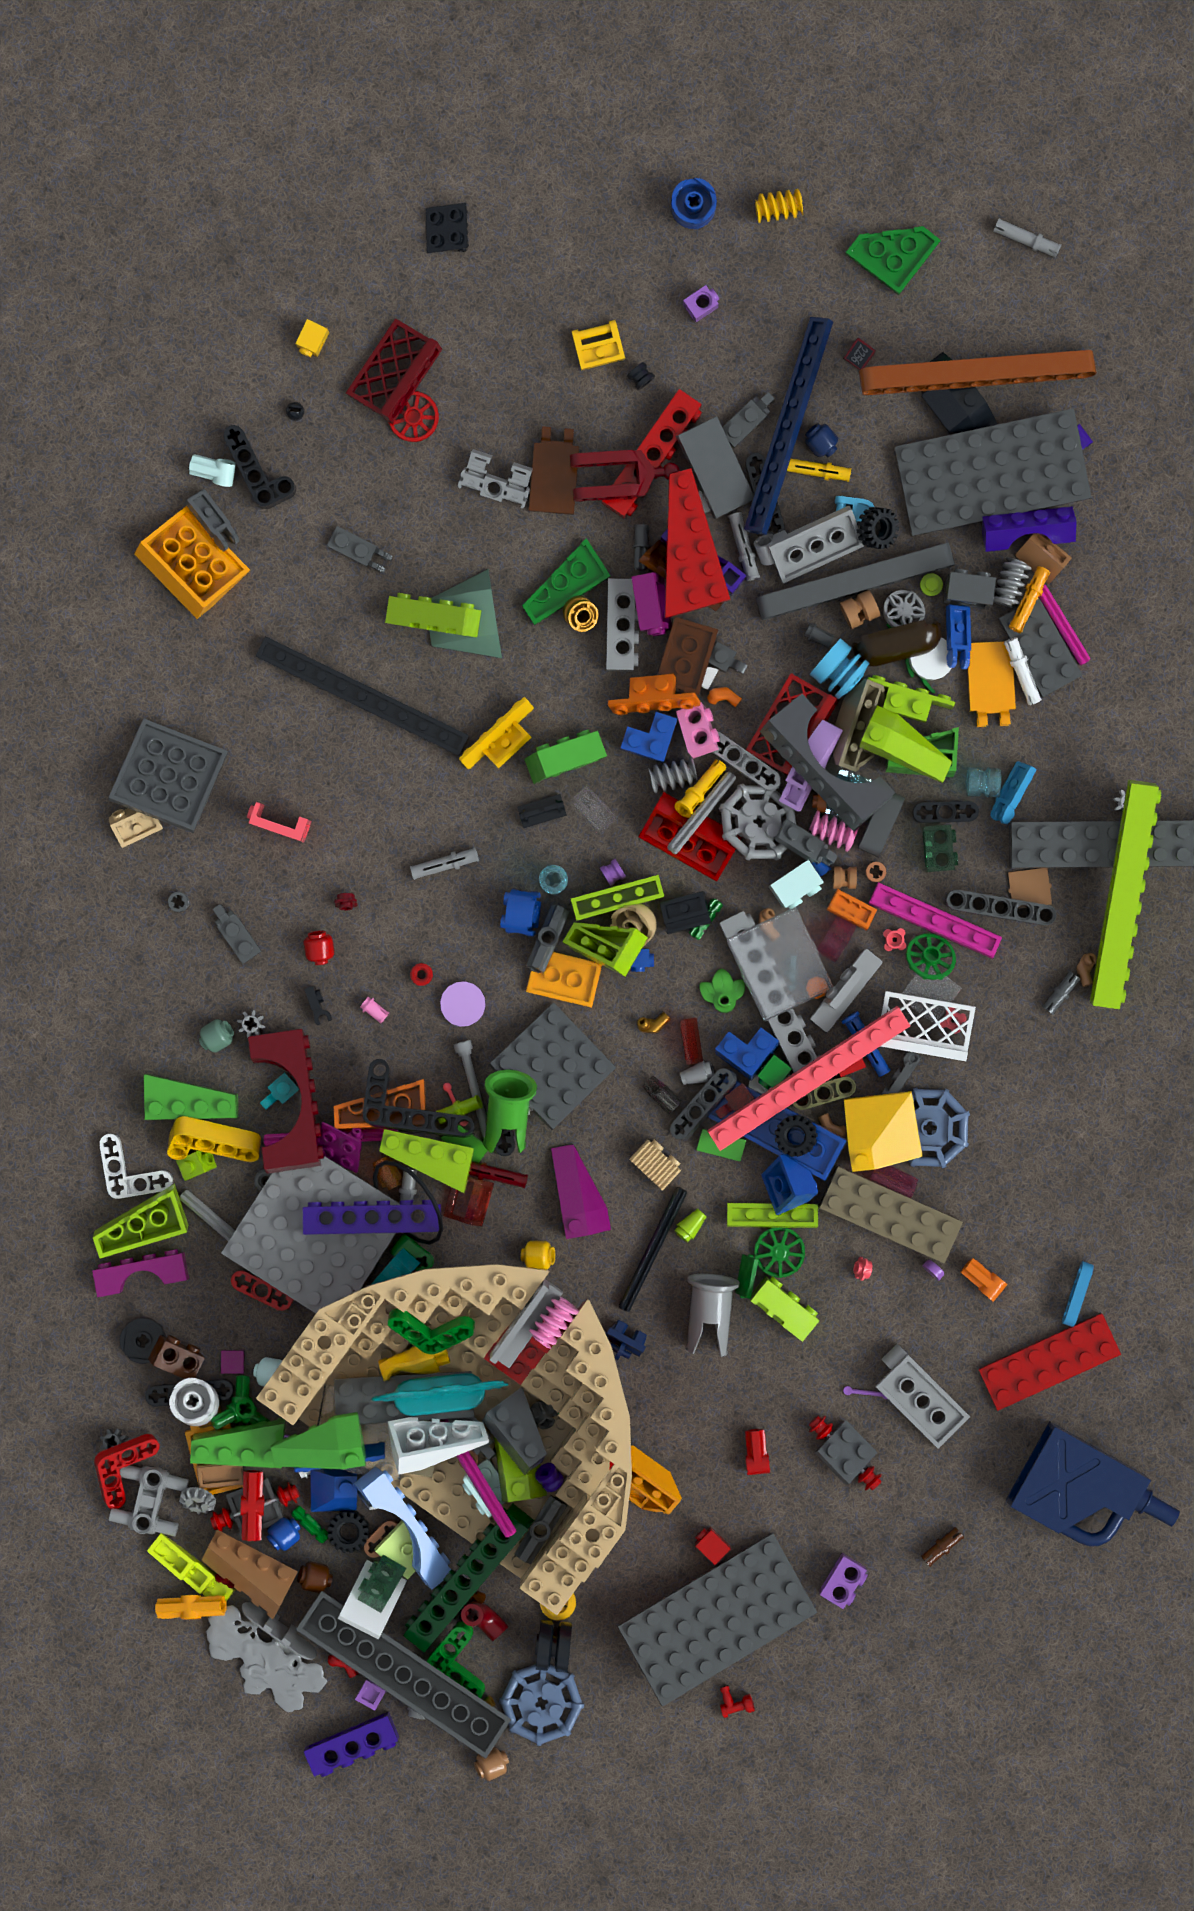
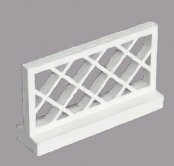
(929, 1046)

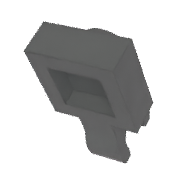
(723, 658)

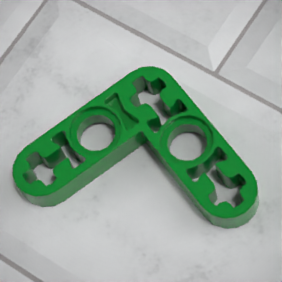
(430, 1340)
(450, 1665)

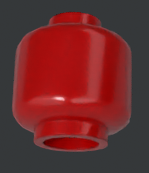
(318, 947)

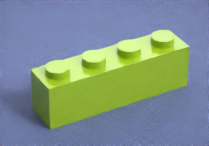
(617, 897)

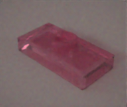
(895, 1180)

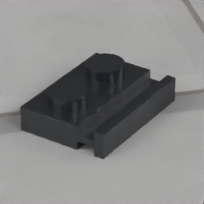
(685, 912)

